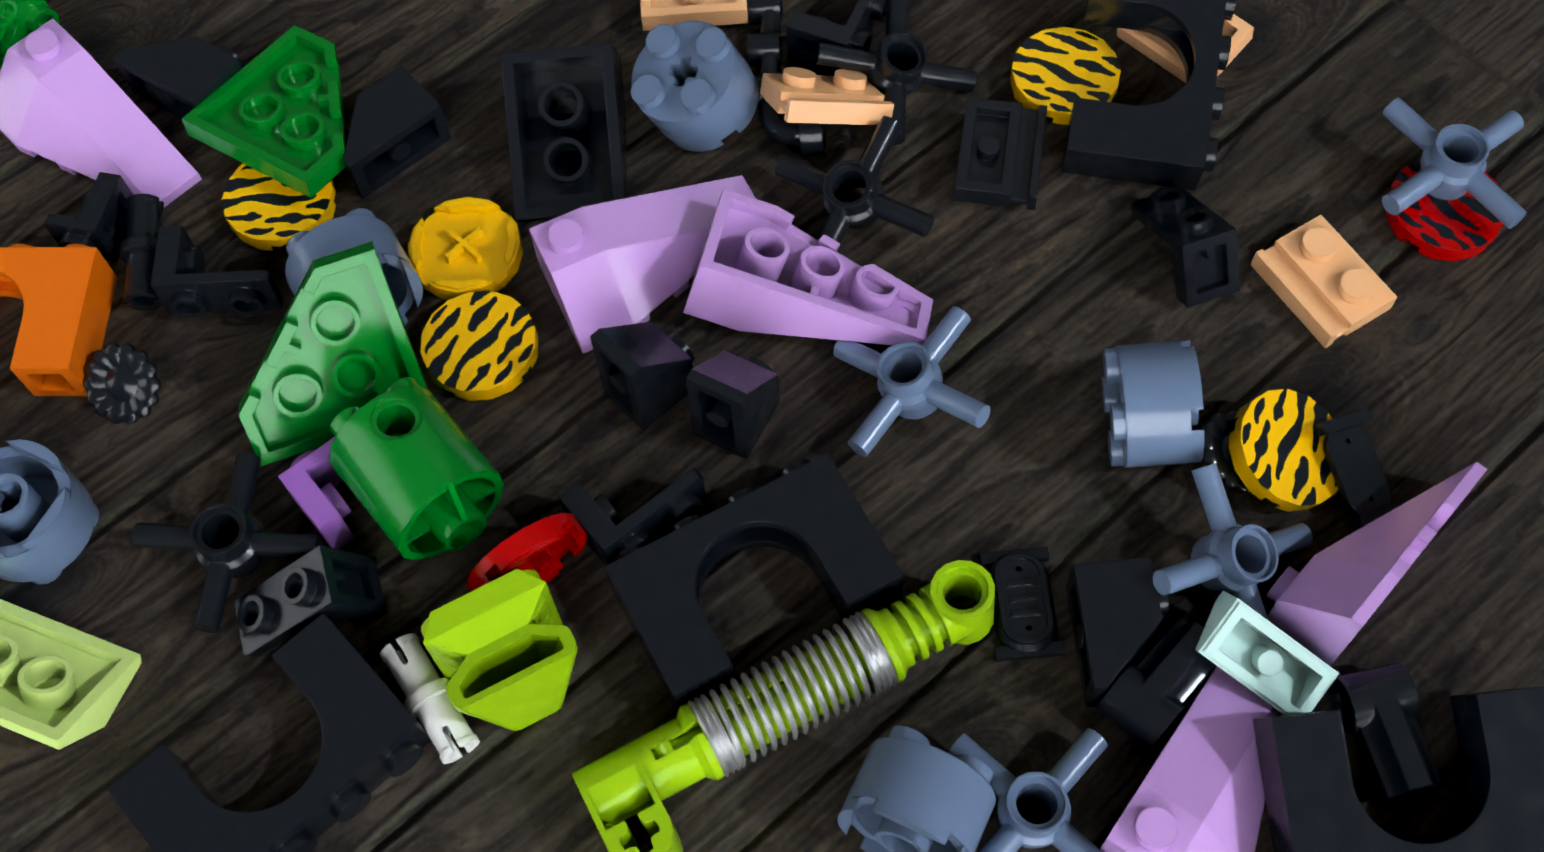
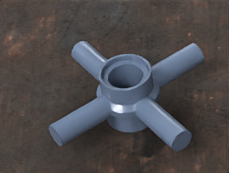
(1453, 162)
(912, 398)
(1232, 554)
(1048, 788)

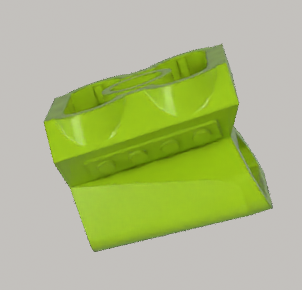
(503, 651)

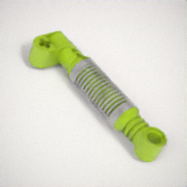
(821, 680)

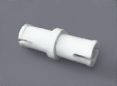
(428, 698)

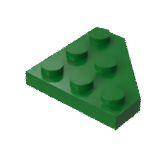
(280, 113)
(330, 353)

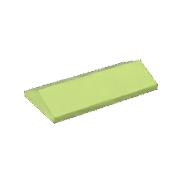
(58, 678)

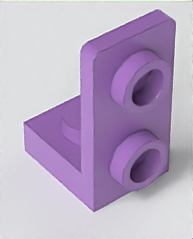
(312, 486)

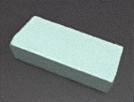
(1263, 657)

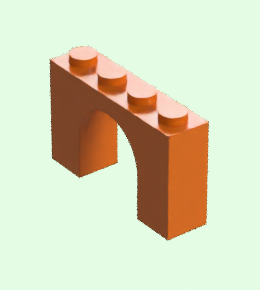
(64, 313)

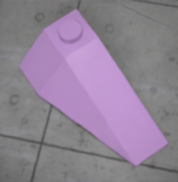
(76, 115)
(626, 254)
(781, 281)
(1352, 577)
(1206, 781)

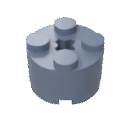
(694, 85)
(349, 231)
(1153, 403)
(42, 514)
(918, 797)

